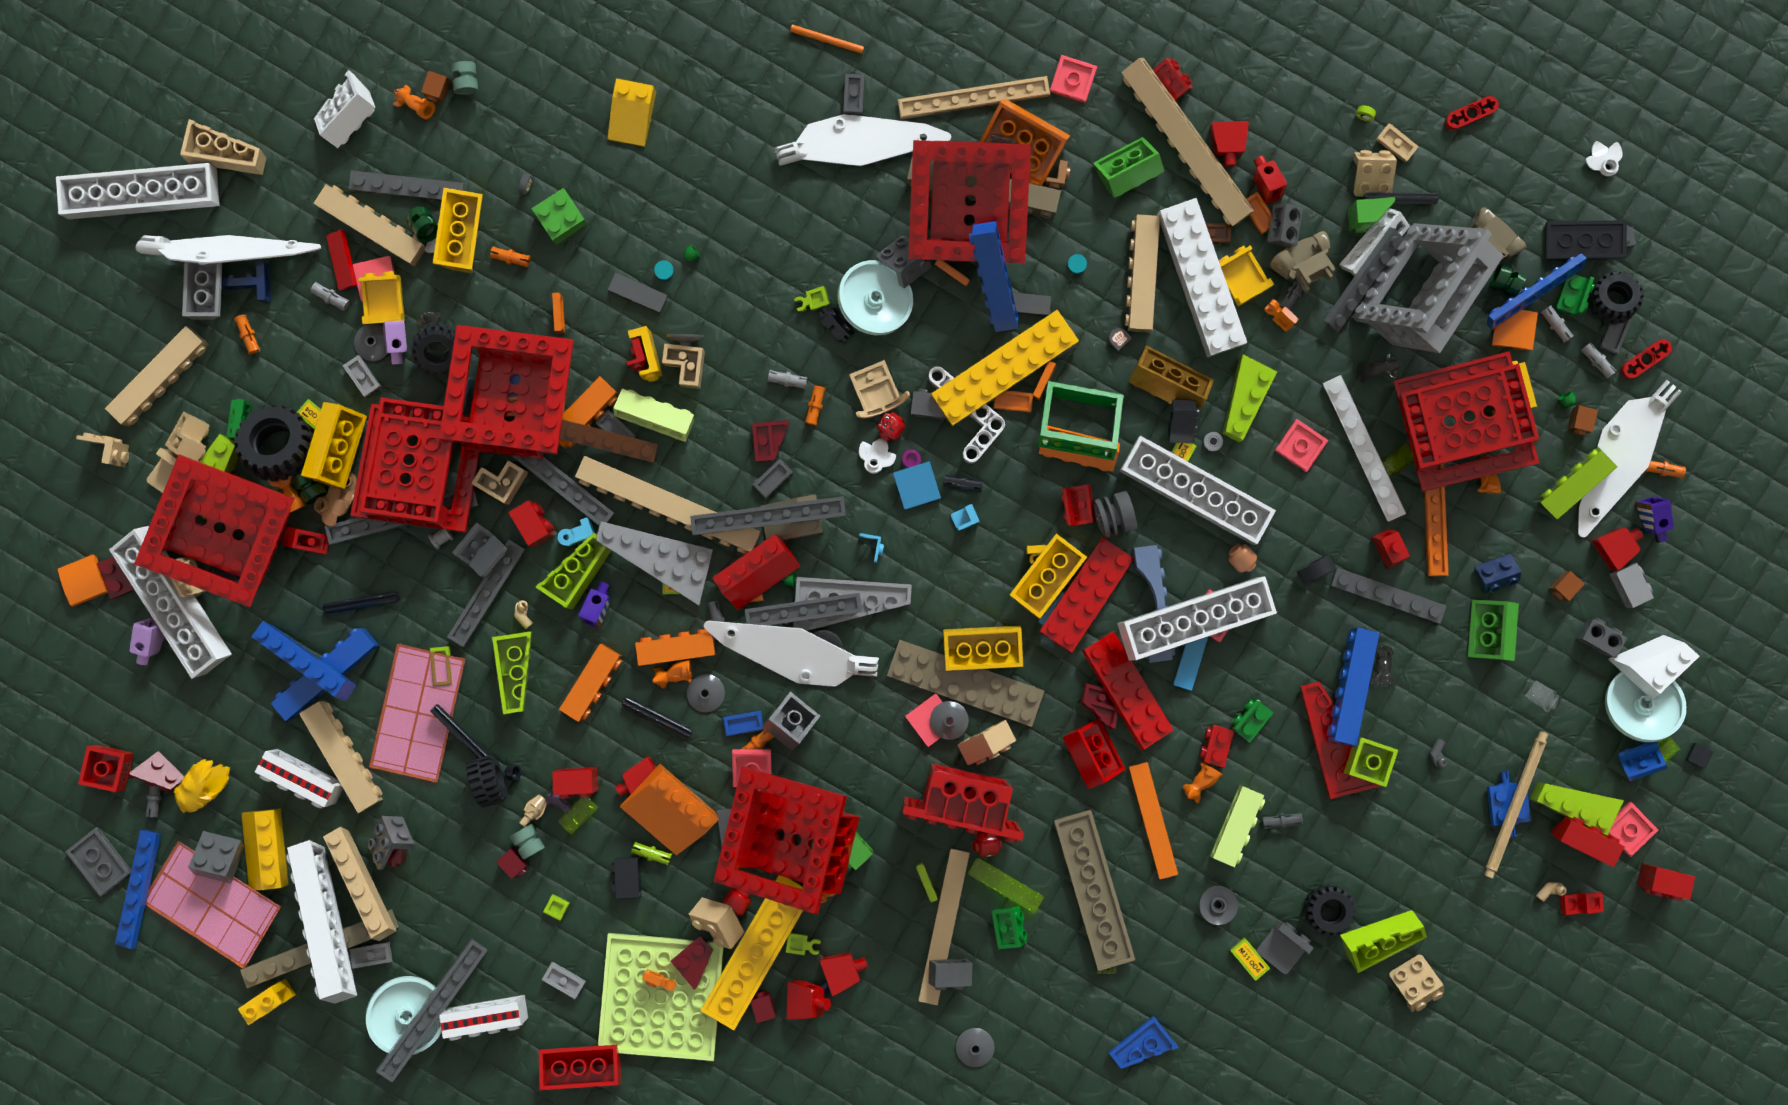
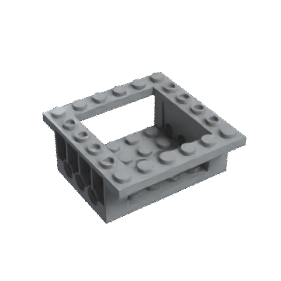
(1462, 271)

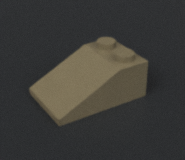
(797, 529)

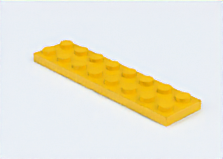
(1004, 367)
(751, 960)

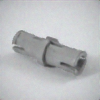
(330, 296)
(1557, 324)
(1598, 360)
(787, 379)

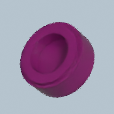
(911, 458)

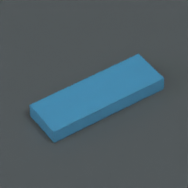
(1190, 663)

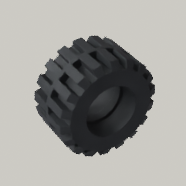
(1623, 285)
(430, 334)
(486, 781)
(1345, 915)

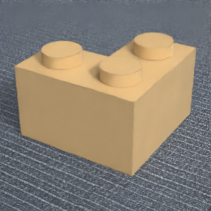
(689, 360)
(187, 437)
(502, 486)
(987, 743)
(718, 920)

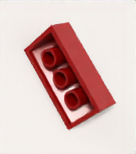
(756, 571)
(579, 1067)

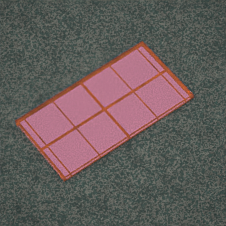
(408, 734)
(217, 913)

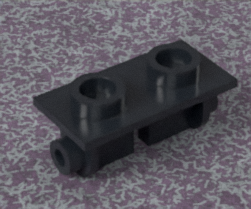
(842, 328)

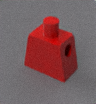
(1229, 140)
(1269, 180)
(1618, 547)
(1391, 548)
(635, 776)
(842, 971)
(805, 1000)

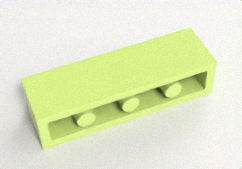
(653, 414)
(1237, 825)

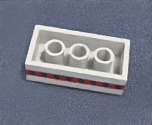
(299, 777)
(483, 1017)

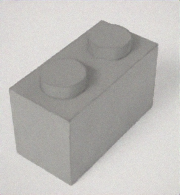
(1632, 585)

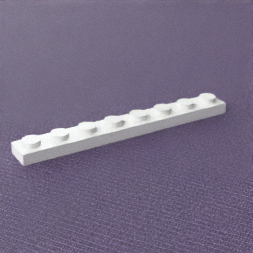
(1364, 448)

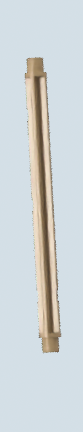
(1516, 804)

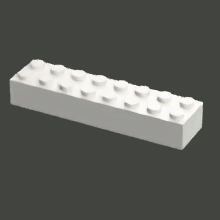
(137, 191)
(1201, 277)
(1197, 490)
(178, 618)
(1196, 618)
(321, 922)

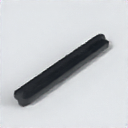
(1405, 198)
(361, 602)
(657, 717)
(458, 731)

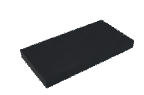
(1592, 238)

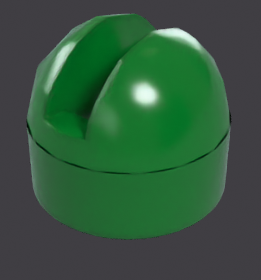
(691, 253)
(1568, 399)
(790, 580)

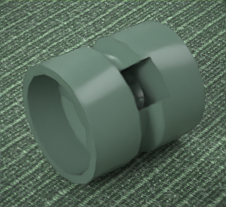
(464, 77)
(527, 841)

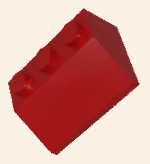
(1093, 753)
(1588, 840)

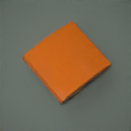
(1517, 331)
(82, 580)

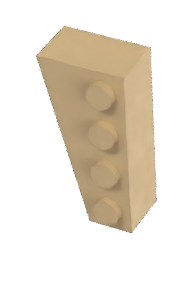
(221, 151)

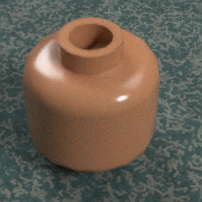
(1242, 558)

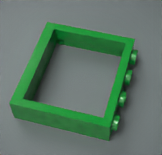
(1074, 443)

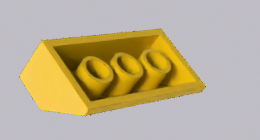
(457, 230)
(1048, 576)
(983, 648)
(265, 849)

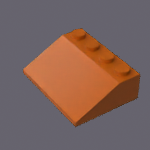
(1025, 128)
(669, 810)

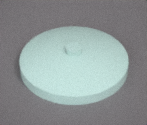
(873, 299)
(1641, 716)
(394, 1008)

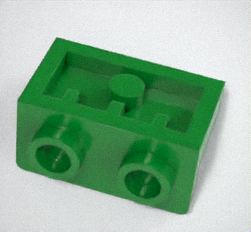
(1574, 295)
(238, 412)
(1251, 720)
(1009, 927)

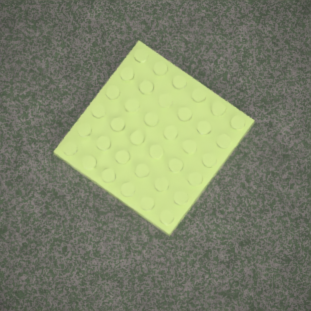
(654, 1018)

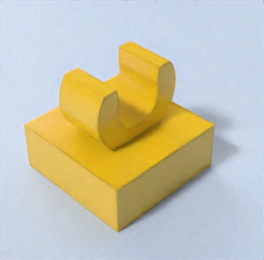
(1034, 551)

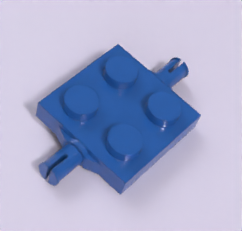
(1500, 799)

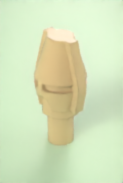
(533, 810)

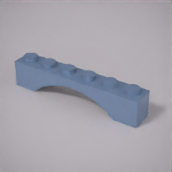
(1148, 565)

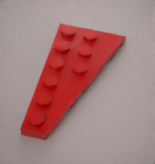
(1331, 755)

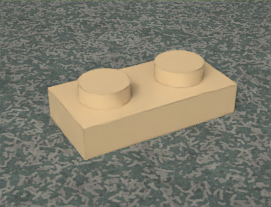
(1397, 143)

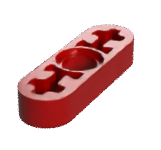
(1479, 114)
(1649, 351)

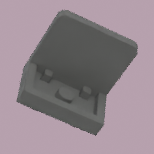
(897, 258)
(480, 550)
(388, 835)
(1283, 946)

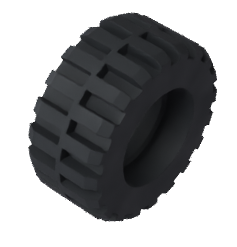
(258, 428)

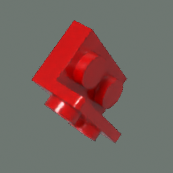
(1172, 78)
(638, 351)
(1216, 746)

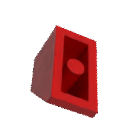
(305, 540)

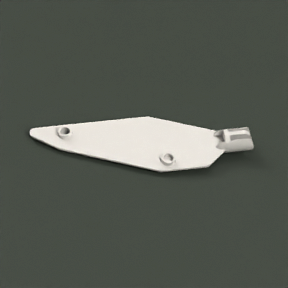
(856, 140)
(221, 248)
(1630, 445)
(793, 653)

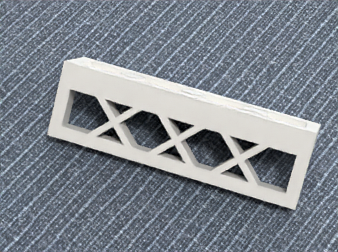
(1368, 242)

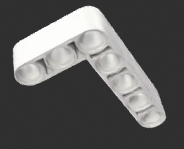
(985, 422)

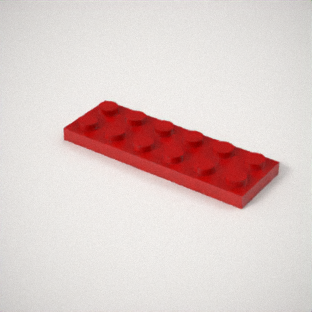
(1086, 595)
(1127, 690)

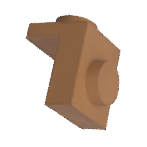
(1063, 173)

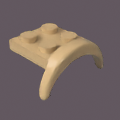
(876, 390)

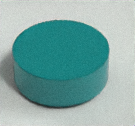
(1077, 264)
(664, 270)

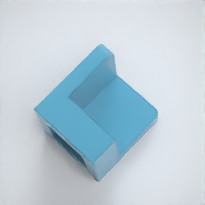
(965, 518)

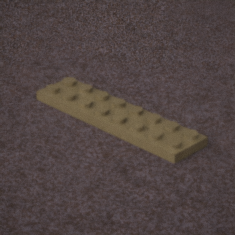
(971, 686)
(1094, 890)

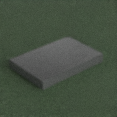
(99, 861)

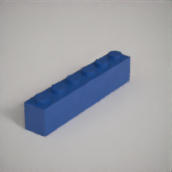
(995, 276)
(342, 659)
(304, 661)
(1353, 687)

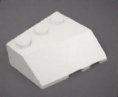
(345, 111)
(1655, 663)

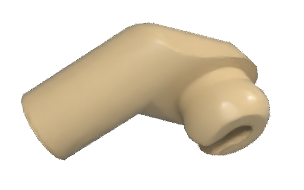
(521, 614)
(1551, 888)

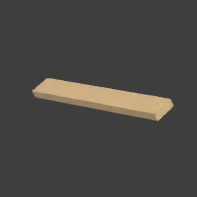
(973, 97)
(945, 919)

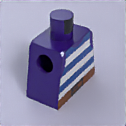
(1656, 517)
(592, 613)

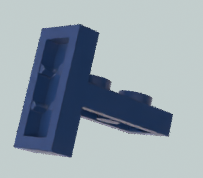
(260, 281)

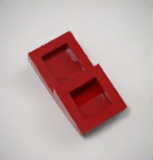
(1581, 903)

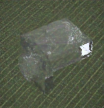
(1542, 696)

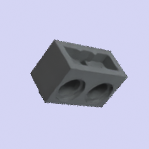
(1285, 225)
(1600, 641)

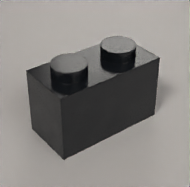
(1182, 421)
(627, 877)

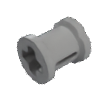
(440, 538)

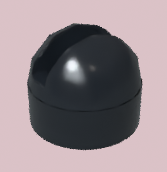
(516, 772)

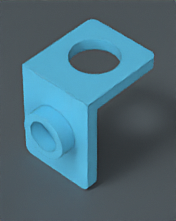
(879, 549)

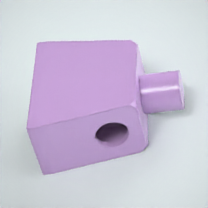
(395, 331)
(145, 640)

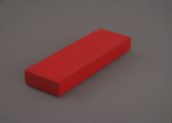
(341, 260)

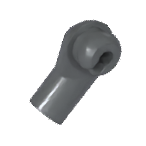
(1436, 754)

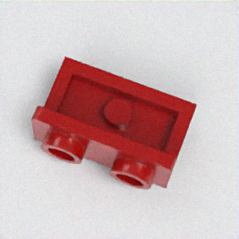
(1078, 505)

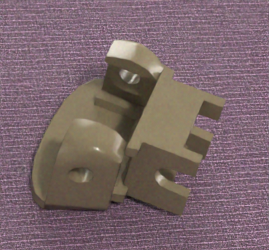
(1502, 236)
(1305, 261)

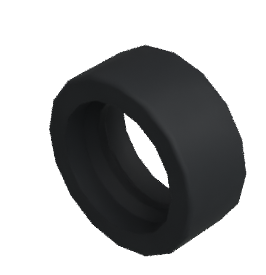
(1316, 569)

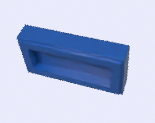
(743, 723)

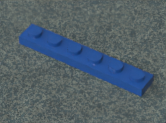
(1533, 293)
(138, 889)

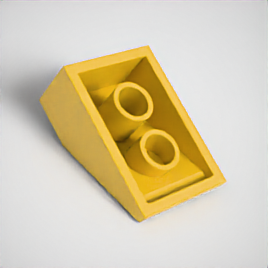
(631, 112)

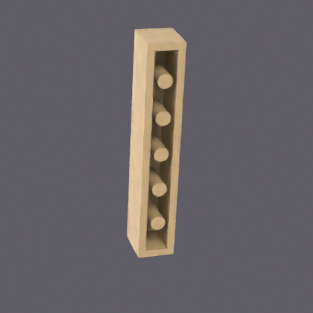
(368, 224)
(1143, 273)
(157, 376)
(341, 756)
(359, 884)

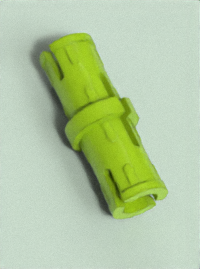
(651, 853)

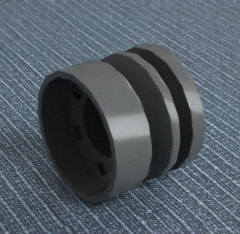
(1115, 514)

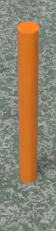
(827, 39)

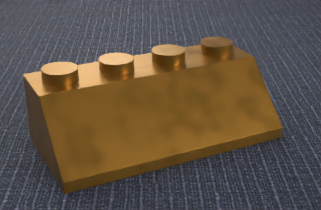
(1169, 378)

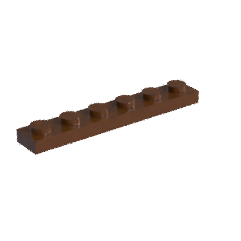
(608, 441)

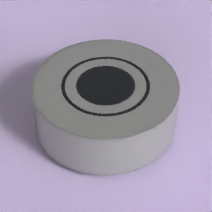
(1213, 441)

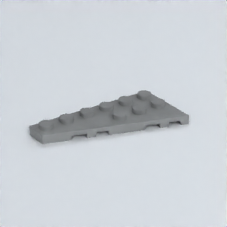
(668, 560)
(874, 597)

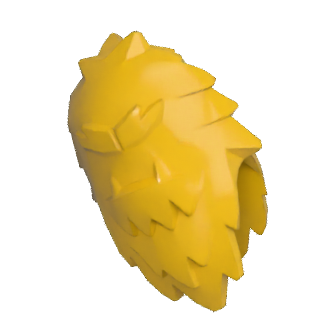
(201, 785)

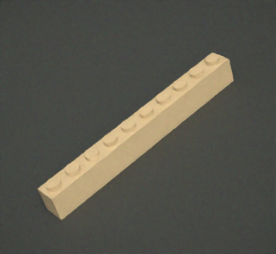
(1187, 141)
(658, 501)

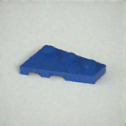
(1144, 1042)

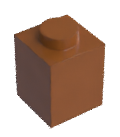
(435, 87)
(1582, 420)
(1566, 586)

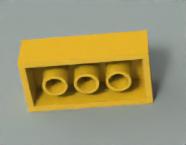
(334, 445)

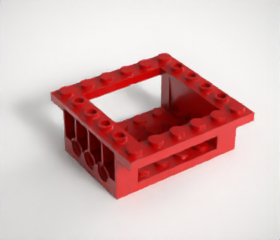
(951, 167)
(1452, 392)
(541, 394)
(382, 465)
(223, 498)
(965, 807)
(751, 840)

